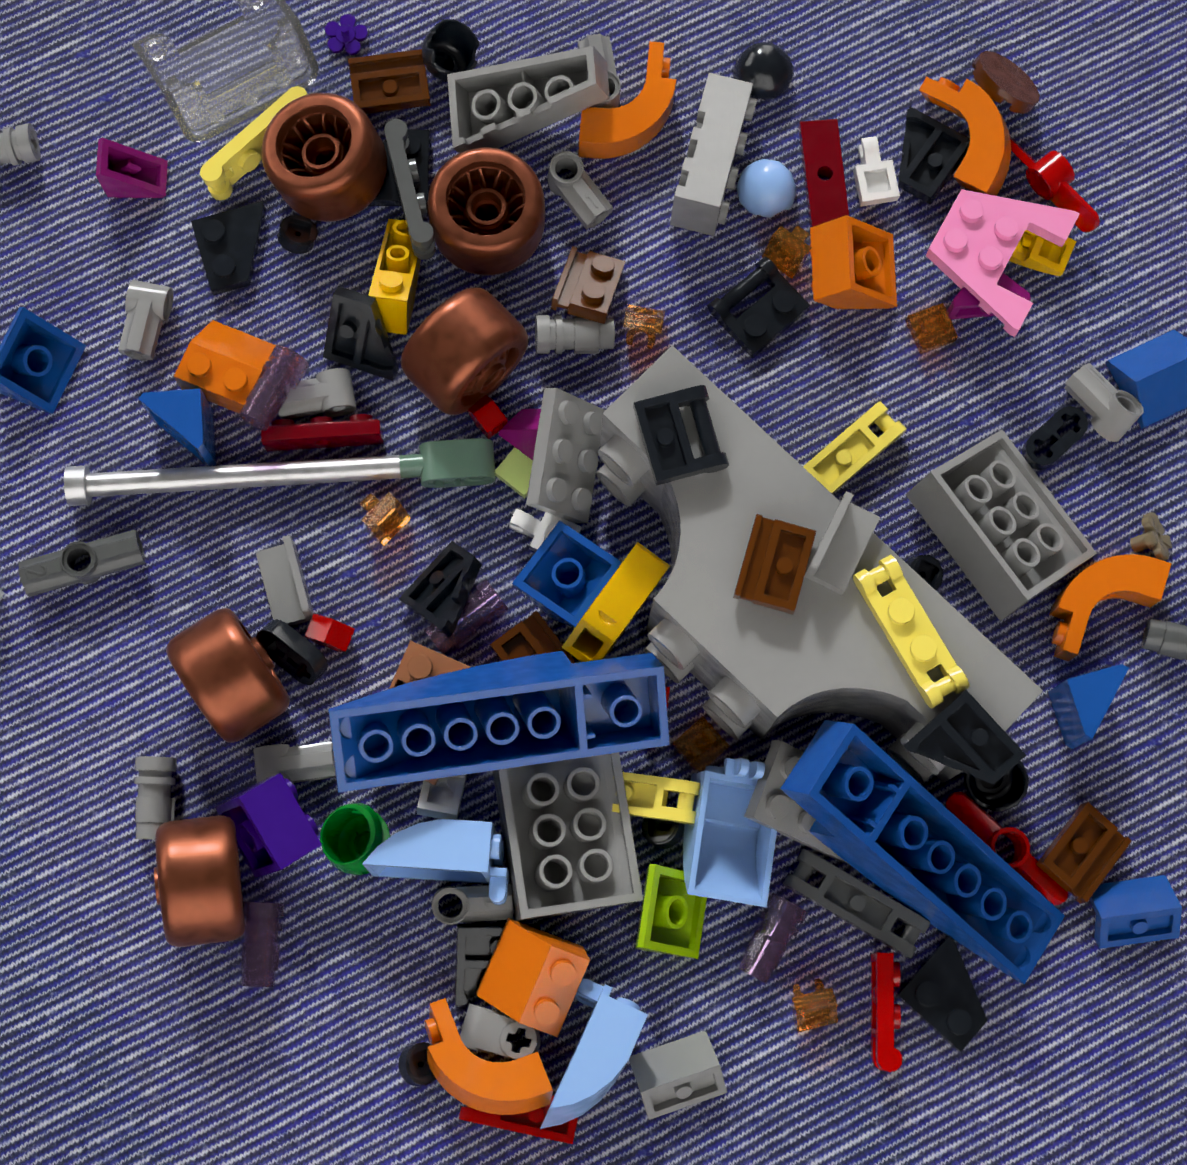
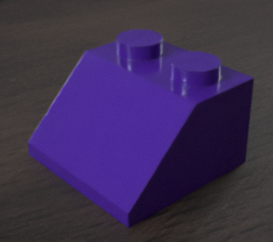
(270, 825)

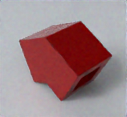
(487, 416)
(329, 633)

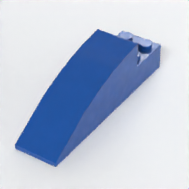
(500, 719)
(919, 850)

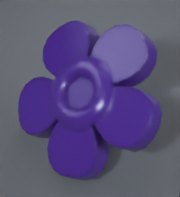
(345, 35)

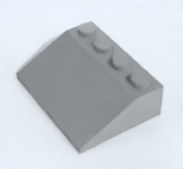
(1000, 524)
(563, 838)

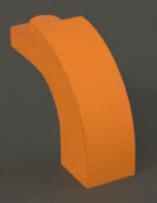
(628, 128)
(990, 144)
(1124, 577)
(479, 1083)

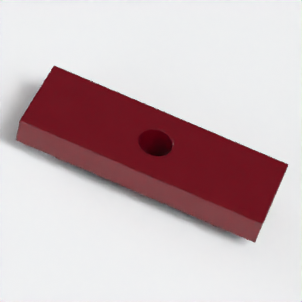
(823, 156)
(322, 433)

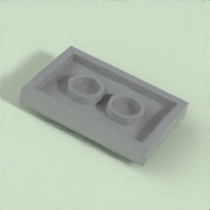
(565, 456)
(775, 808)

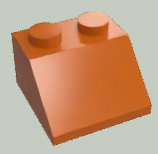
(852, 265)
(223, 364)
(533, 976)

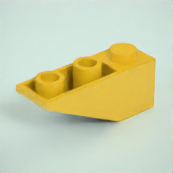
(395, 278)
(616, 605)

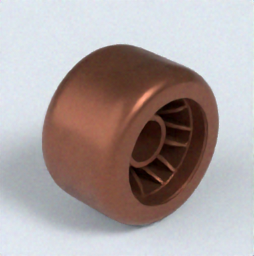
(324, 157)
(480, 185)
(464, 350)
(228, 675)
(199, 881)

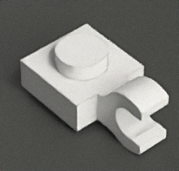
(874, 178)
(538, 530)

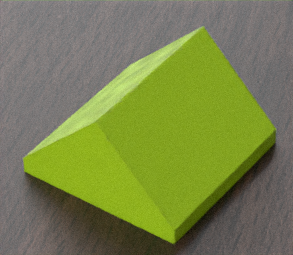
(670, 916)

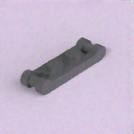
(413, 204)
(857, 903)

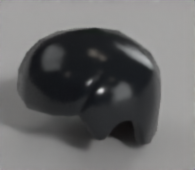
(449, 49)
(766, 68)
(1003, 794)

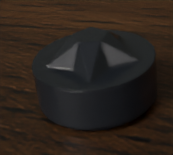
(297, 234)
(928, 568)
(662, 833)
(414, 1065)

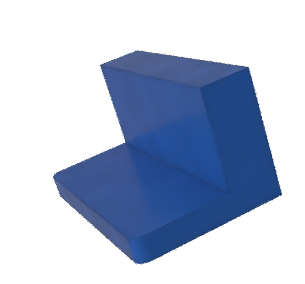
(1135, 912)

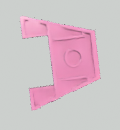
(980, 240)

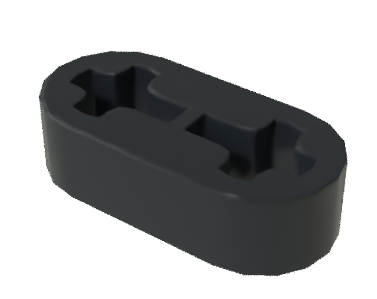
(1060, 444)
(292, 652)

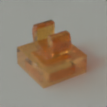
(788, 250)
(643, 320)
(931, 328)
(384, 517)
(700, 745)
(814, 1008)

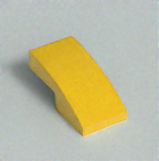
(1042, 254)

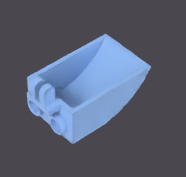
(723, 850)
(445, 852)
(599, 1053)

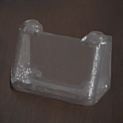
(231, 69)

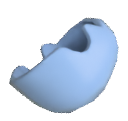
(766, 188)

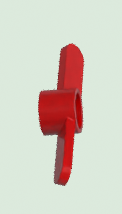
(1051, 181)
(988, 831)

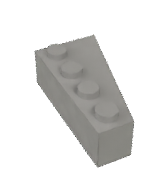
(522, 96)
(711, 154)

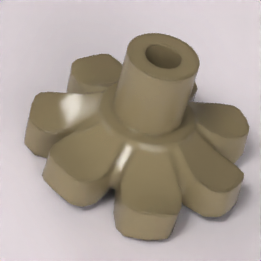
(1152, 538)

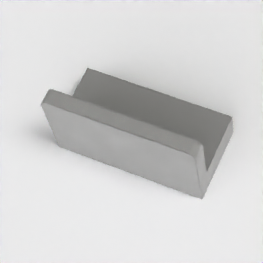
(842, 545)
(285, 583)
(678, 1074)

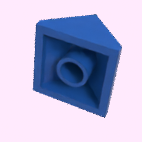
(37, 361)
(1154, 376)
(186, 418)
(566, 574)
(1083, 702)

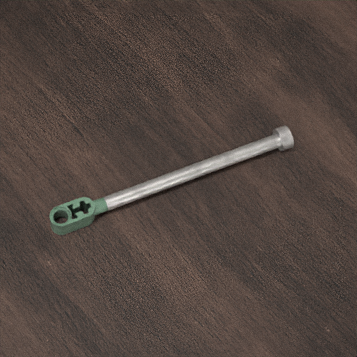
(438, 464)

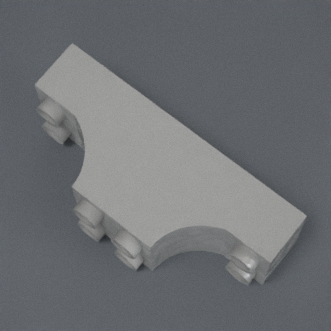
(761, 660)

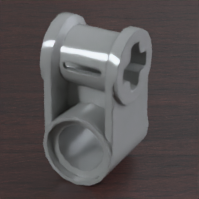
(492, 1032)

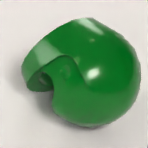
(352, 836)

